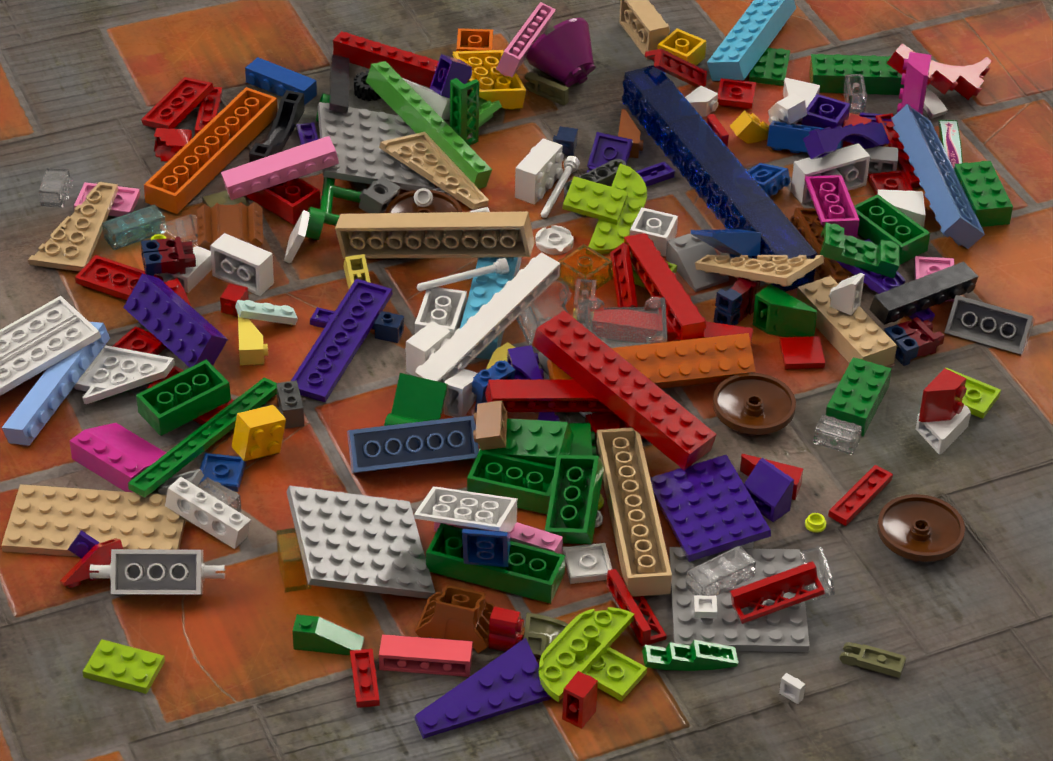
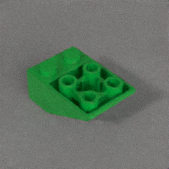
(783, 314)

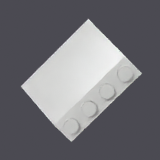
(468, 509)

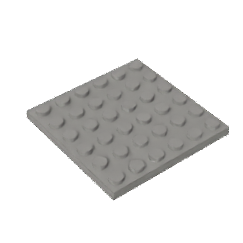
(358, 151)
(359, 542)
(774, 632)

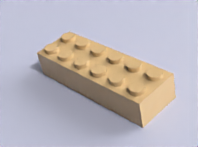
(850, 334)

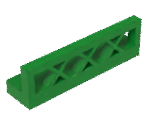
(458, 109)

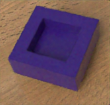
(82, 544)

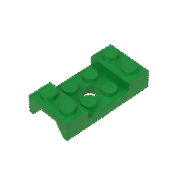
(858, 253)

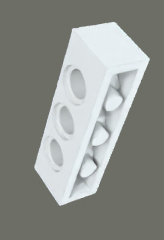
(207, 512)

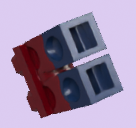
(167, 256)
(736, 302)
(914, 339)

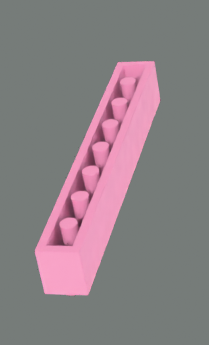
(518, 48)

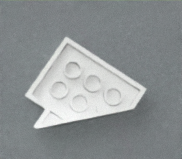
(119, 371)

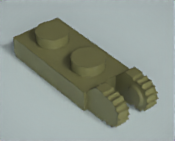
(547, 88)
(873, 659)

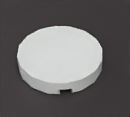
(554, 240)

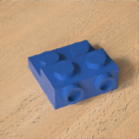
(770, 177)
(500, 370)

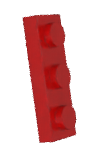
(364, 678)

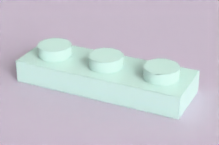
(266, 312)

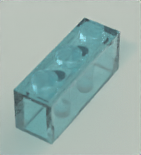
(133, 227)

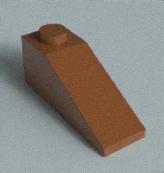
(629, 130)

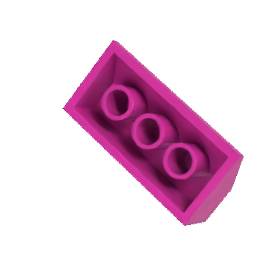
(915, 81)
(833, 202)

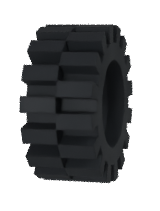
(363, 89)

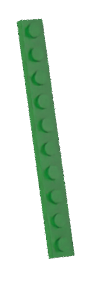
(201, 439)

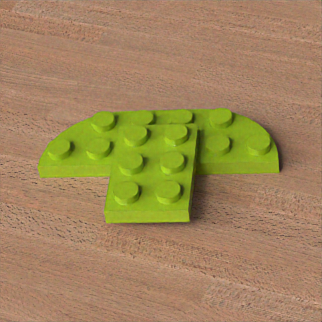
(613, 206)
(586, 649)

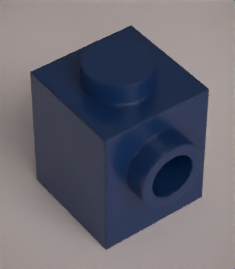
(567, 138)
(389, 327)

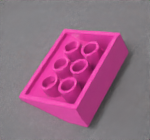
(114, 453)

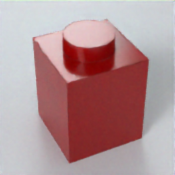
(230, 296)

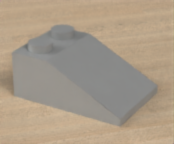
(684, 253)

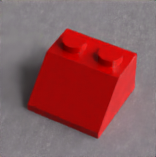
(943, 397)

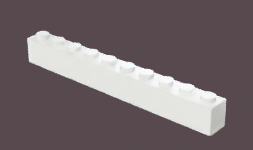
(491, 319)

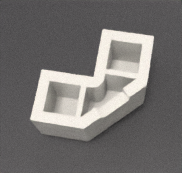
(788, 110)

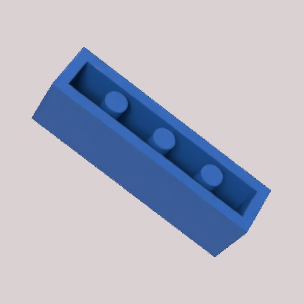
(279, 79)
(790, 136)

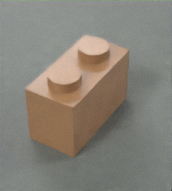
(490, 425)

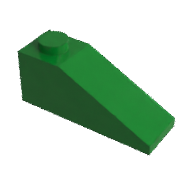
(320, 635)

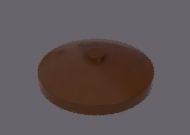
(441, 204)
(754, 403)
(921, 528)

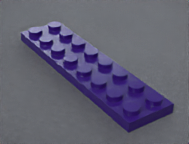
(341, 339)

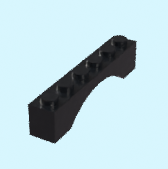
(288, 115)

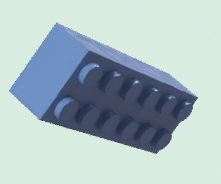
(412, 444)

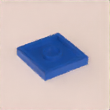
(223, 469)

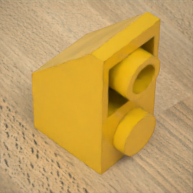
(750, 128)

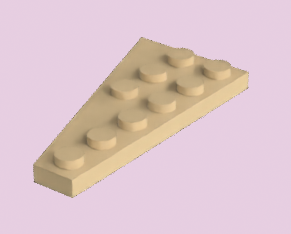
(78, 234)

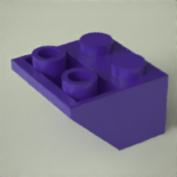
(770, 490)

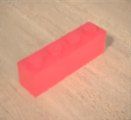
(425, 655)

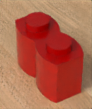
(505, 629)

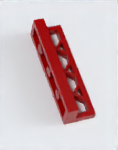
(677, 67)
(774, 588)
(625, 601)

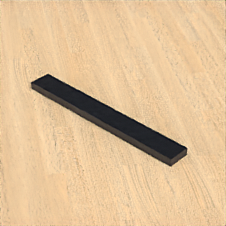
(339, 84)

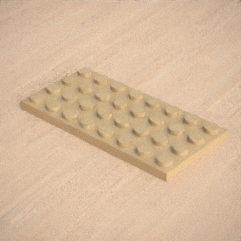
(51, 517)

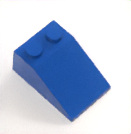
(731, 241)
(486, 547)

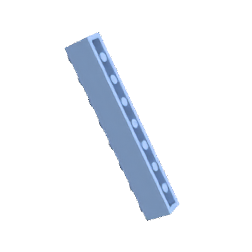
(51, 391)

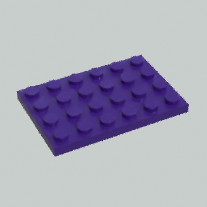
(709, 508)

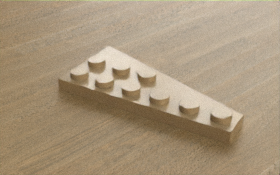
(431, 162)
(765, 268)

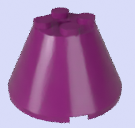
(564, 52)

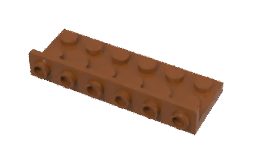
(810, 227)

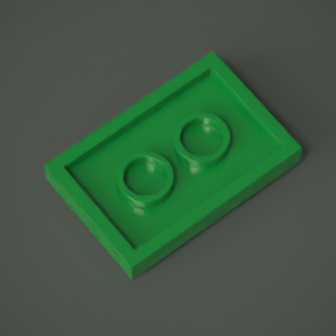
(771, 67)

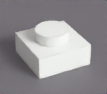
(705, 606)
(792, 688)

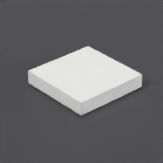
(297, 236)
(587, 562)

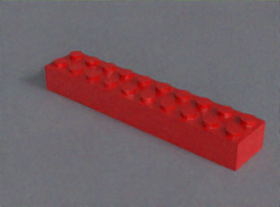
(624, 390)

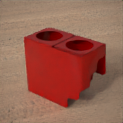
(171, 142)

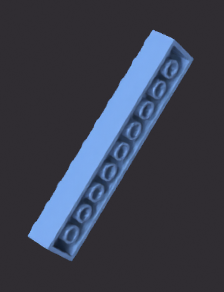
(937, 177)

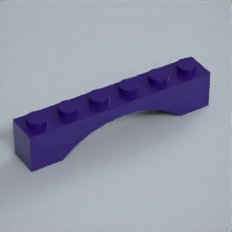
(826, 141)
(526, 368)

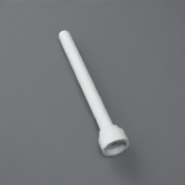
(570, 165)
(500, 266)

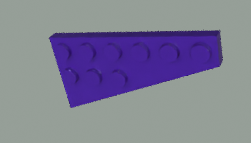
(883, 283)
(496, 689)

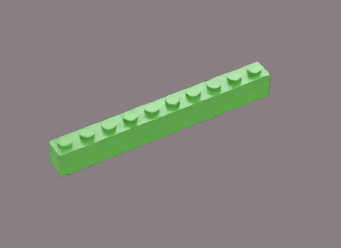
(423, 118)

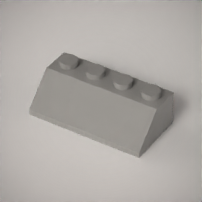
(989, 324)

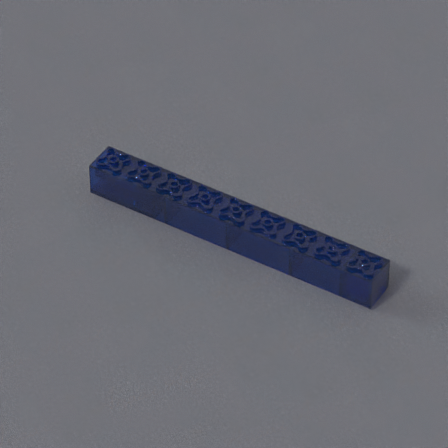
(711, 166)

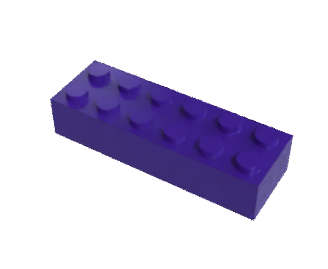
(174, 322)

